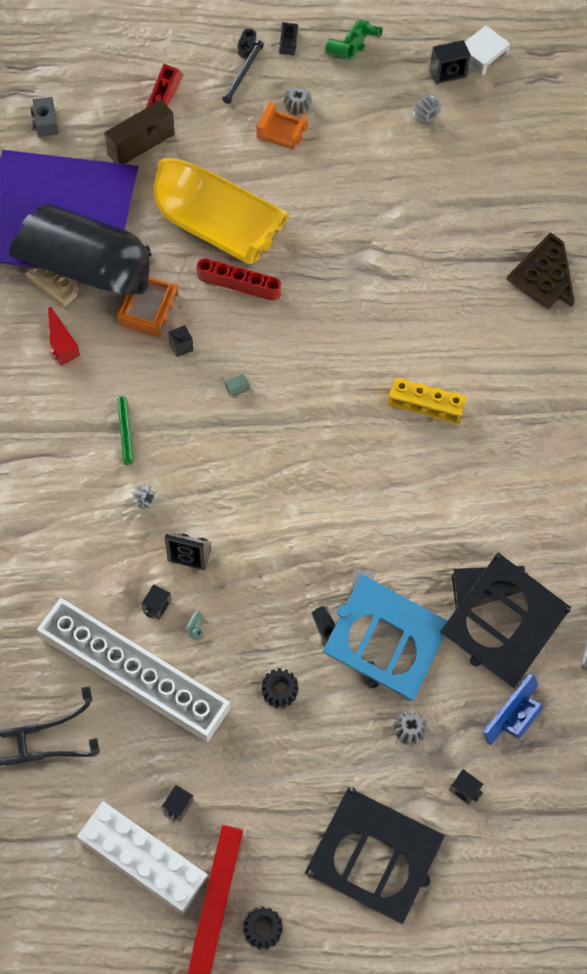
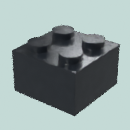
(449, 61)

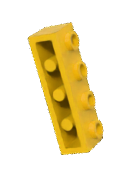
(427, 400)

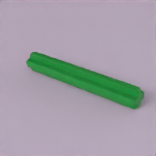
(125, 430)

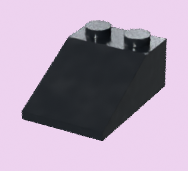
(187, 550)

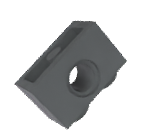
(45, 116)

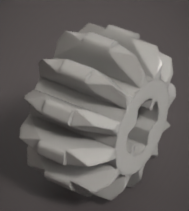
(297, 100)
(427, 109)
(414, 733)

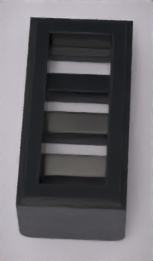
(288, 27)

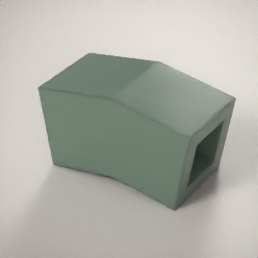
(237, 384)

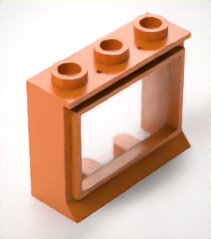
(148, 310)

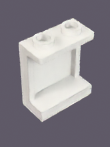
(485, 48)

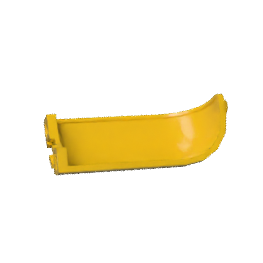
(216, 209)

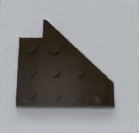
(545, 273)

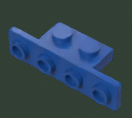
(517, 712)

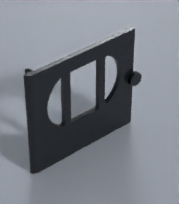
(522, 648)
(408, 837)

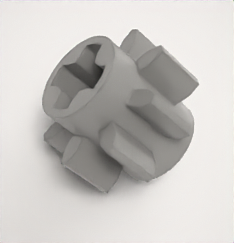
(144, 496)

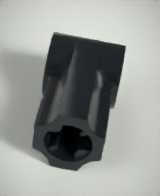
(323, 622)

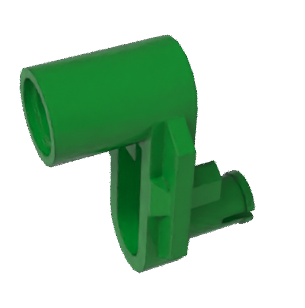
(353, 41)

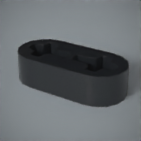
(248, 43)

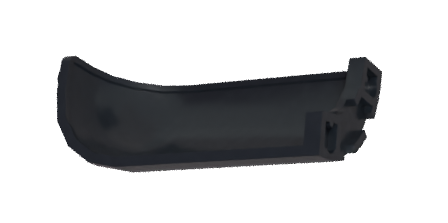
(83, 250)

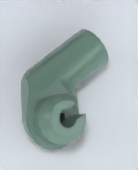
(193, 626)

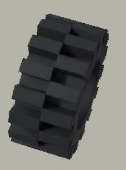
(279, 700)
(263, 914)

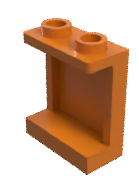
(281, 128)

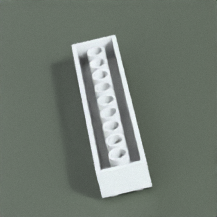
(134, 670)

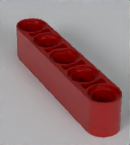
(210, 272)

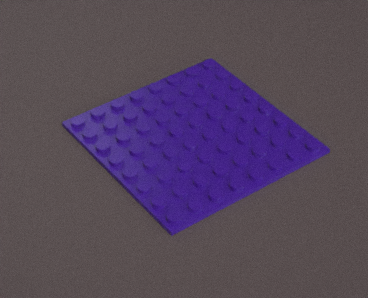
(80, 185)

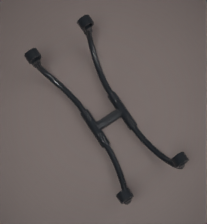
(20, 732)

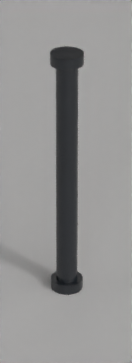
(258, 45)

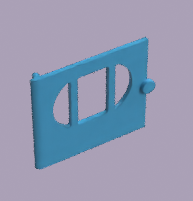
(386, 605)

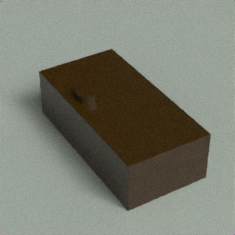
(140, 133)

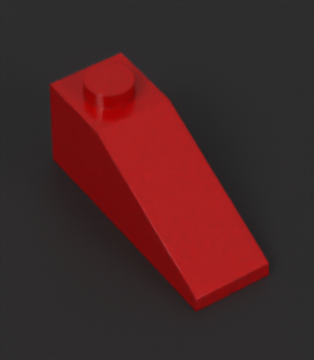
(165, 85)
(61, 342)

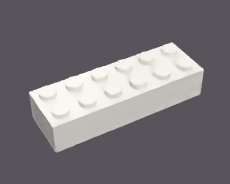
(142, 858)

